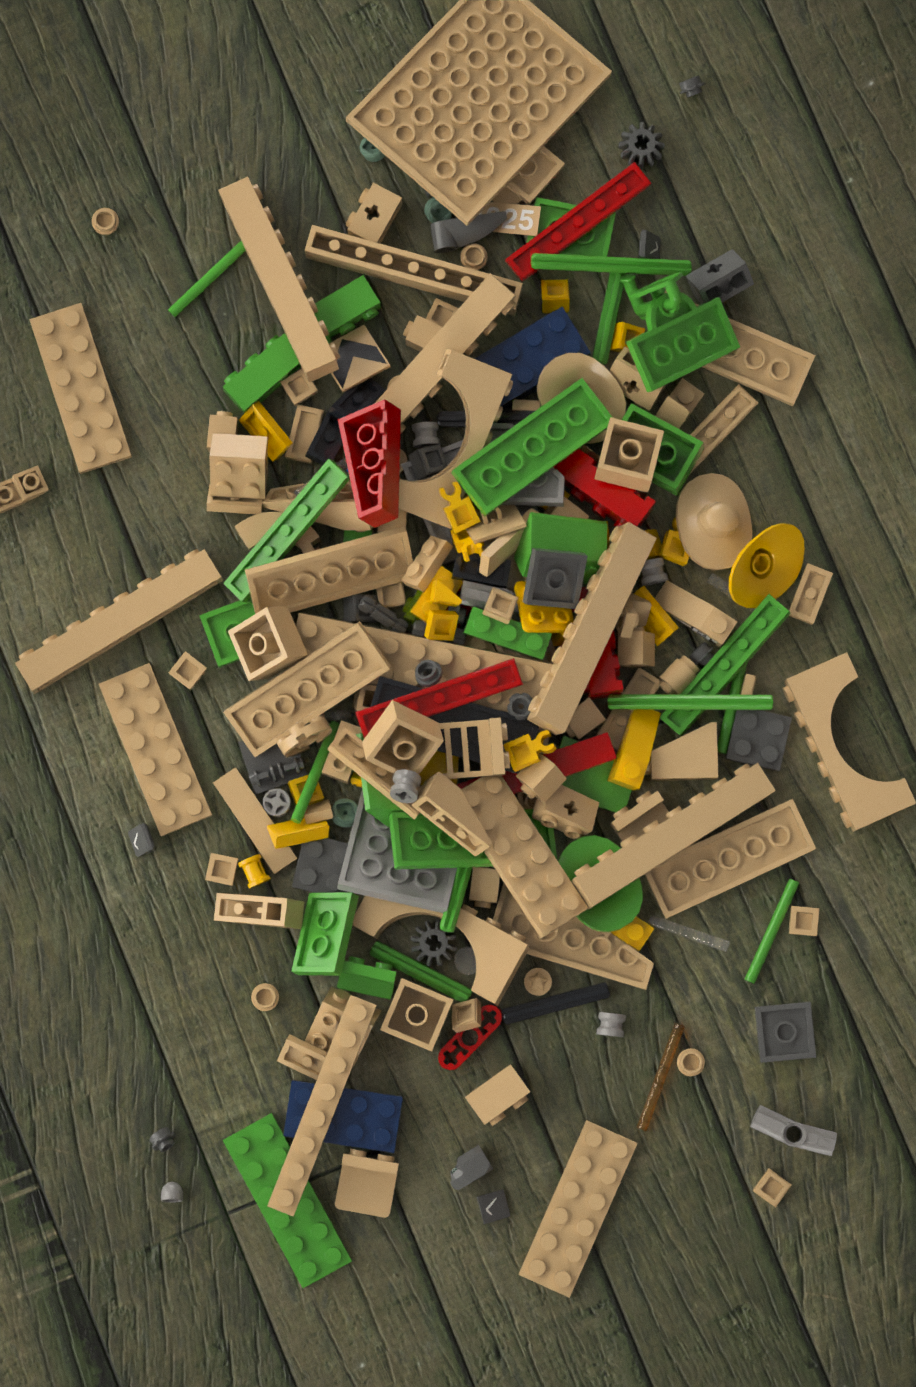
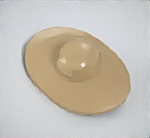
(571, 367)
(713, 521)

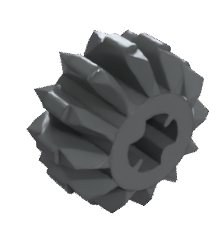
(652, 148)
(426, 948)

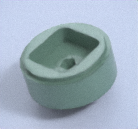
(370, 152)
(436, 211)
(344, 812)

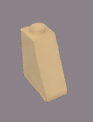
(687, 757)

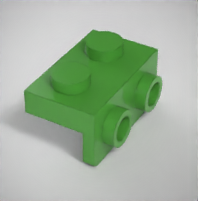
(368, 980)

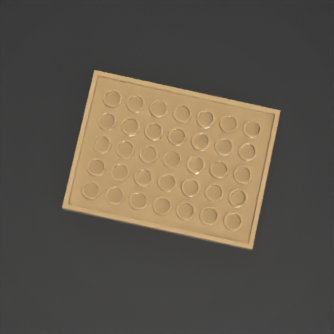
(478, 100)

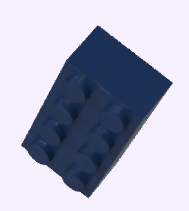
(531, 350)
(359, 1120)

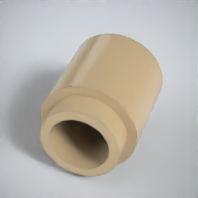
(678, 676)

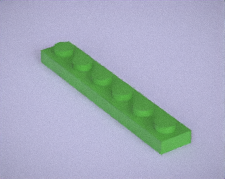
(290, 525)
(729, 660)

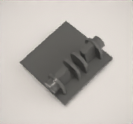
(271, 768)

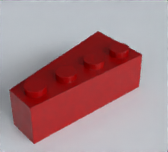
(373, 460)
(607, 499)
(605, 676)

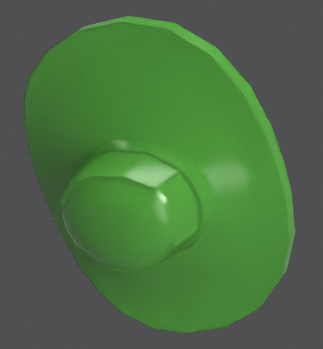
(618, 908)

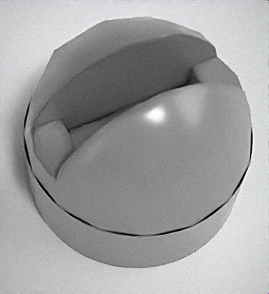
(172, 1193)

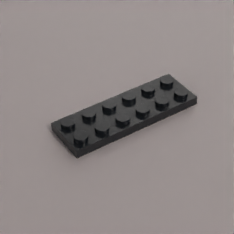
(390, 689)

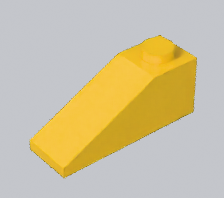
(635, 749)

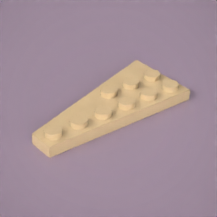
(576, 946)

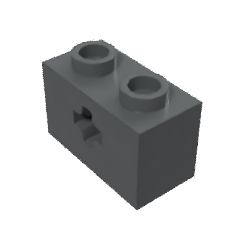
(720, 278)

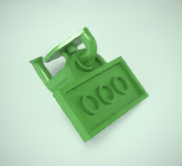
(678, 332)

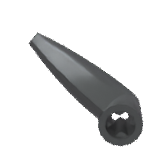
(453, 233)

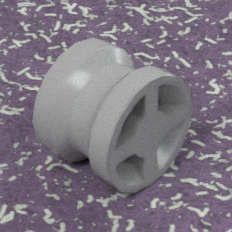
(425, 434)
(653, 572)
(405, 786)
(273, 801)
(611, 1024)

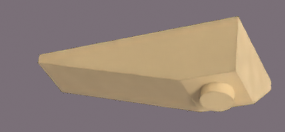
(339, 513)

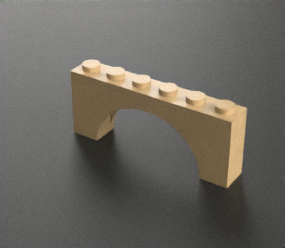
(481, 392)
(861, 798)
(495, 951)

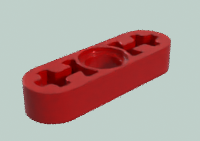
(460, 1057)

